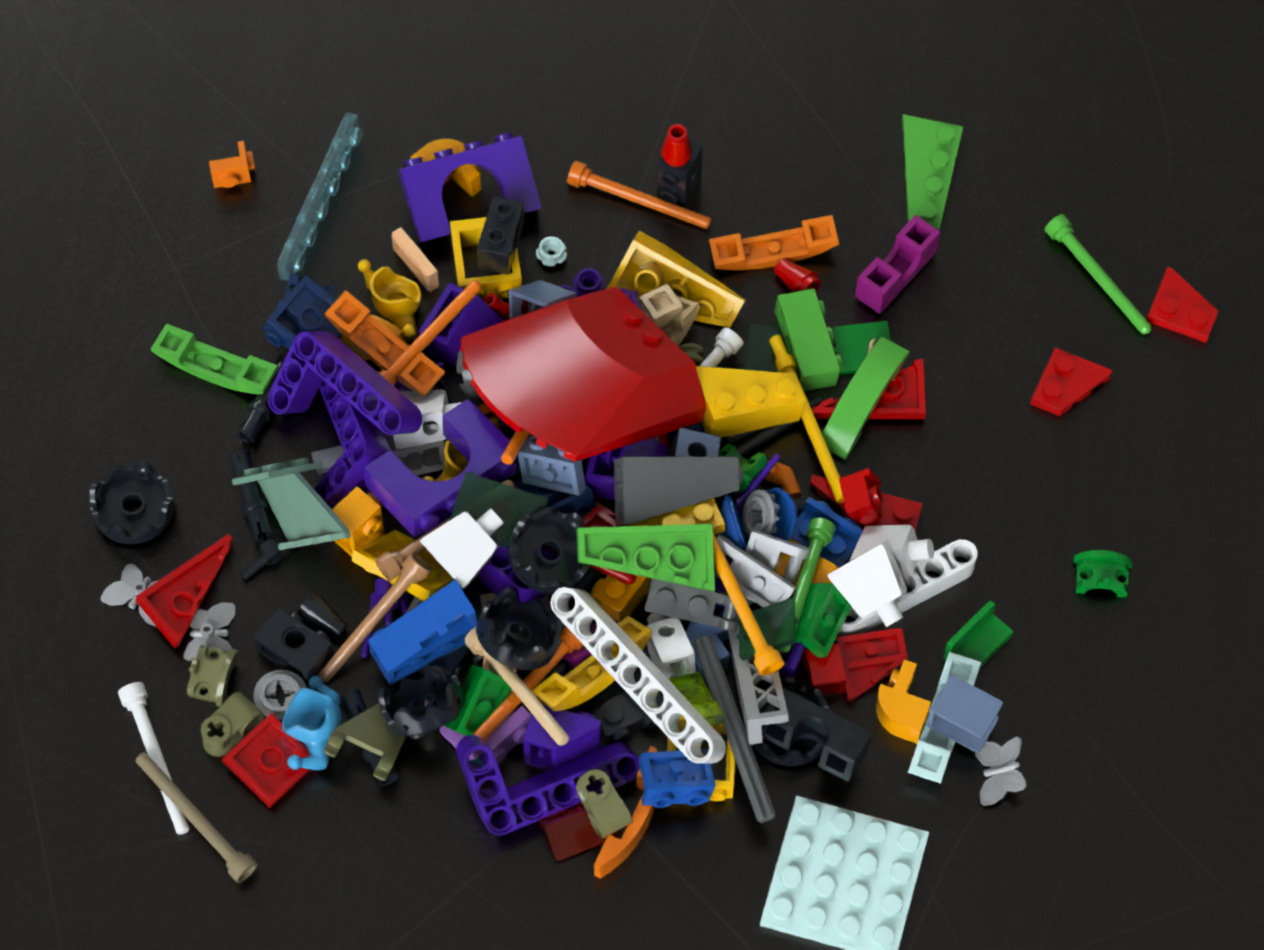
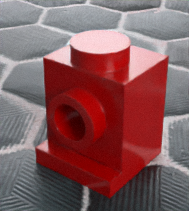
(862, 496)

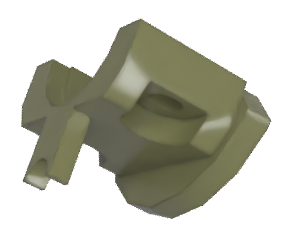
(211, 674)

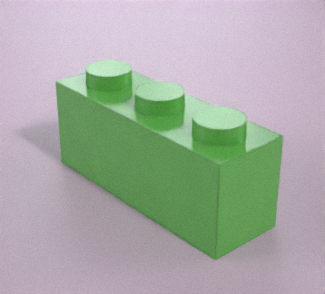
(808, 339)

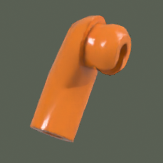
(784, 476)

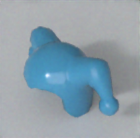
(311, 721)

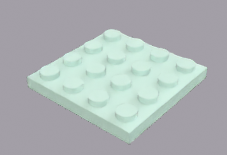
(844, 877)

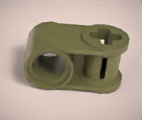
(233, 721)
(606, 810)

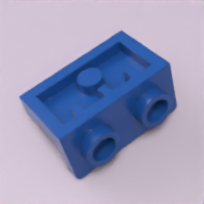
(844, 538)
(675, 779)

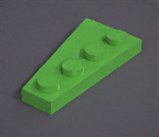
(929, 166)
(657, 552)

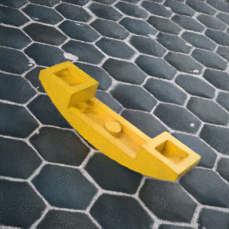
(588, 677)

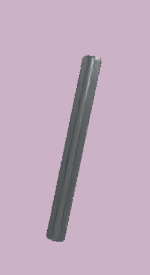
(734, 729)

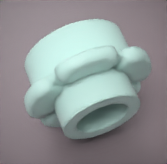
(551, 244)

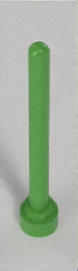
(1060, 230)
(819, 535)

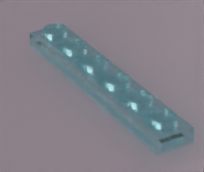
(316, 203)

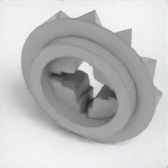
(753, 518)
(268, 687)

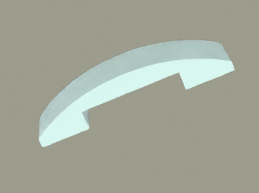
(934, 748)

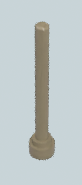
(239, 864)

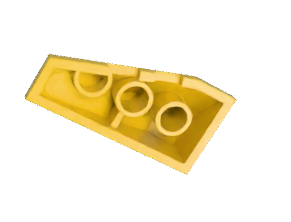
(653, 264)

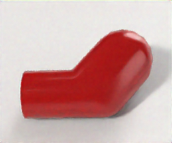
(501, 307)

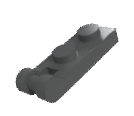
(691, 604)

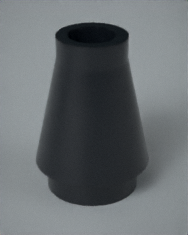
(321, 616)

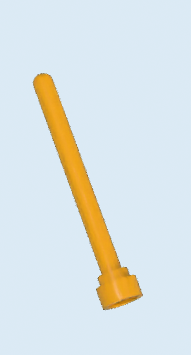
(767, 658)

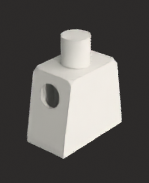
(432, 408)
(902, 541)
(464, 545)
(872, 583)
(670, 645)

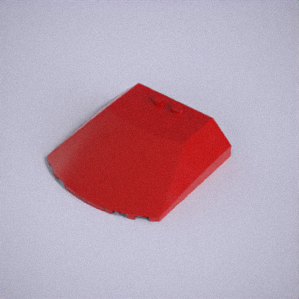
(585, 375)

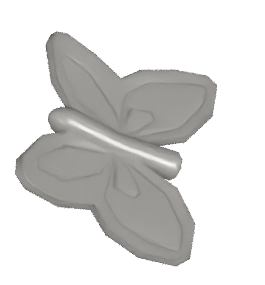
(127, 589)
(208, 629)
(1003, 770)

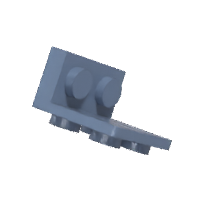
(550, 469)

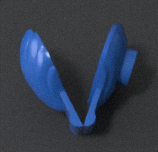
(785, 526)

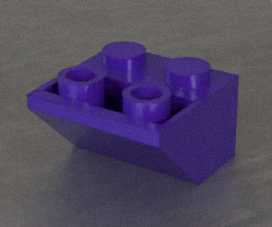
(470, 319)
(601, 466)
(543, 751)

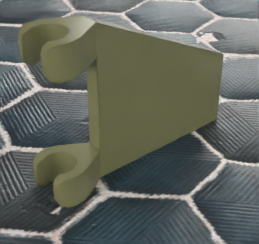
(371, 734)

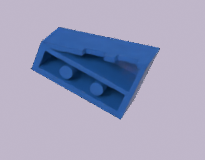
(424, 633)

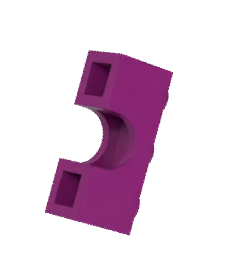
(887, 278)

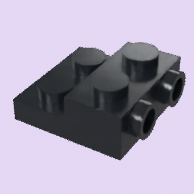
(619, 712)

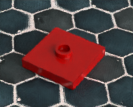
(262, 760)

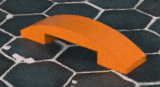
(767, 250)
(380, 344)
(617, 850)

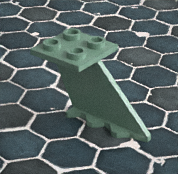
(296, 504)

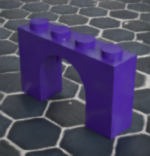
(424, 181)
(421, 502)

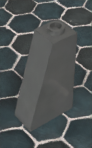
(664, 484)

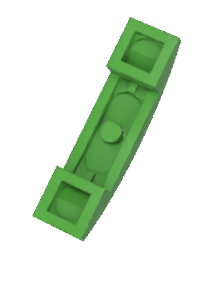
(213, 364)
(862, 396)

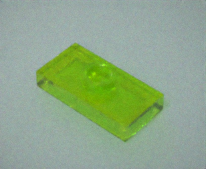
(698, 694)

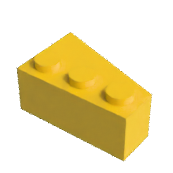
(748, 400)

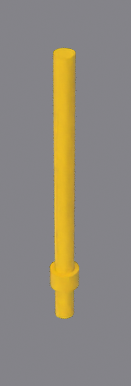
(786, 364)

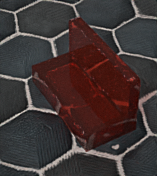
(571, 832)

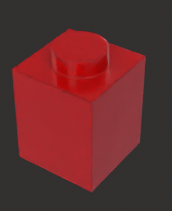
(826, 673)

